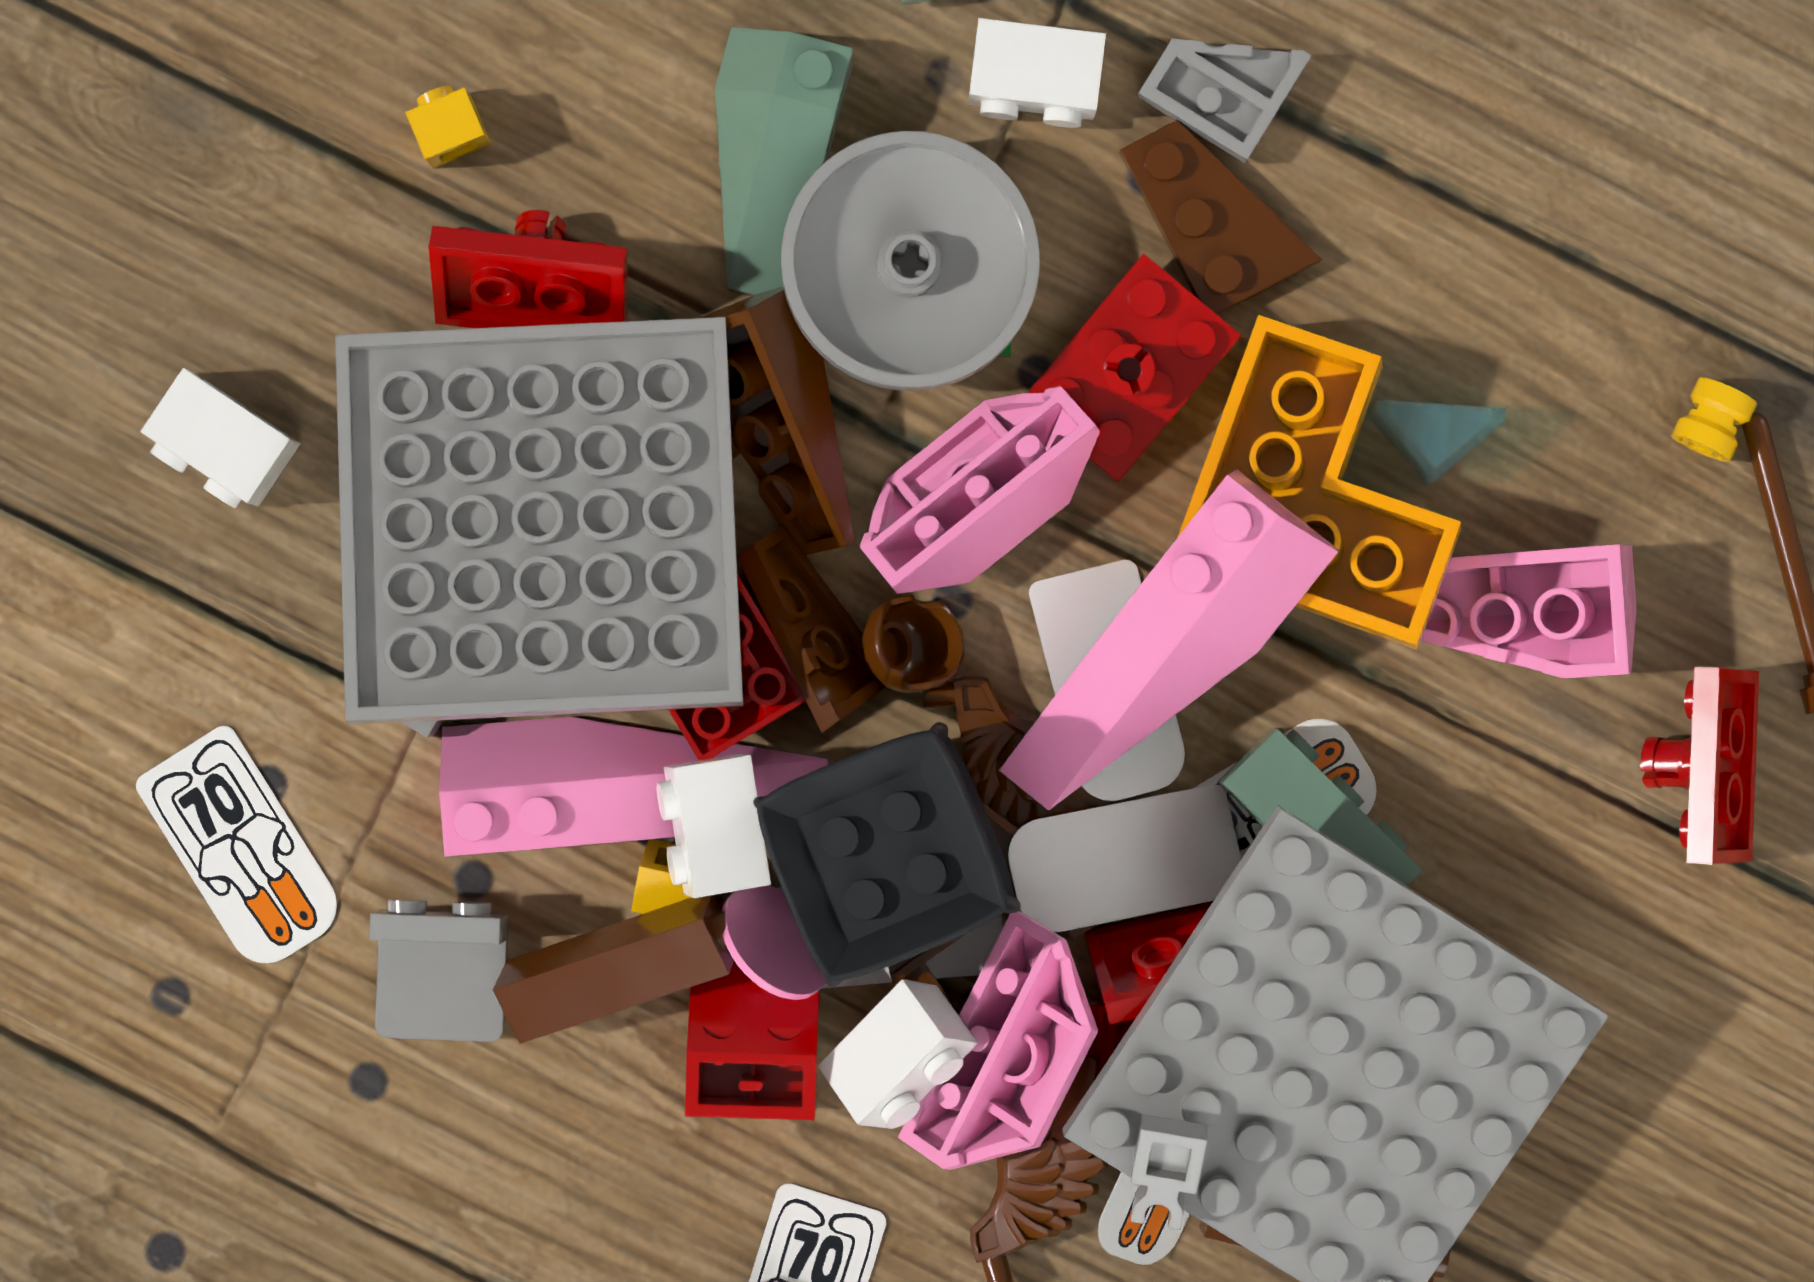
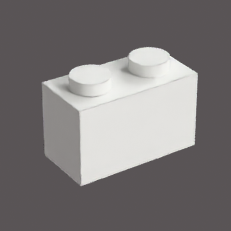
(1036, 72)
(218, 438)
(713, 826)
(898, 1055)

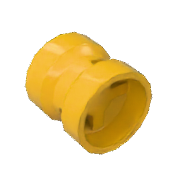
(1710, 426)

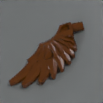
(991, 738)
(1038, 1188)

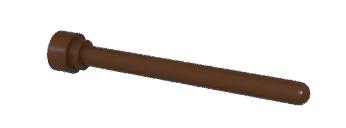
(1785, 542)

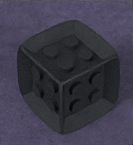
(885, 854)

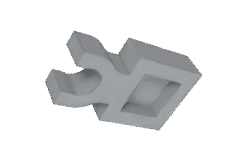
(1166, 1164)

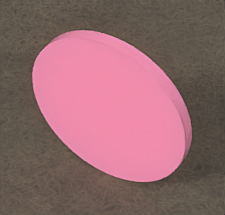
(769, 943)

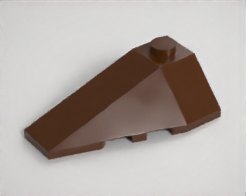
(786, 421)

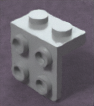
(439, 970)

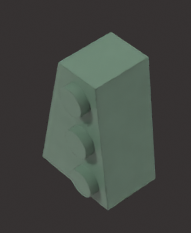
(1283, 774)

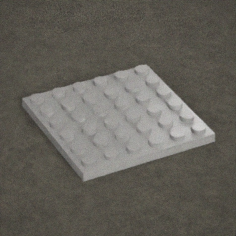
(537, 521)
(1348, 1059)

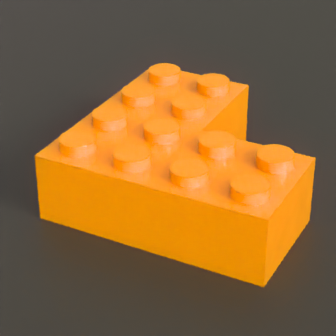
(1293, 435)

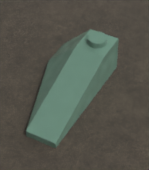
(775, 129)

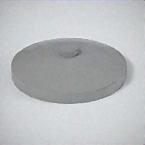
(909, 260)

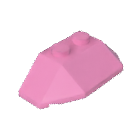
(979, 490)
(1030, 1045)

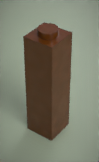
(614, 967)

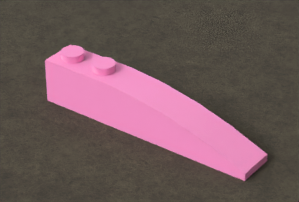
(1176, 637)
(570, 782)

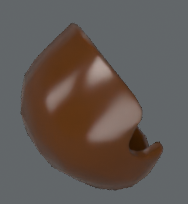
(913, 644)

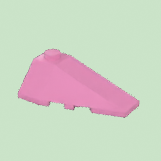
(1541, 609)

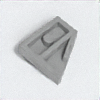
(1222, 90)

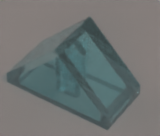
(1433, 434)

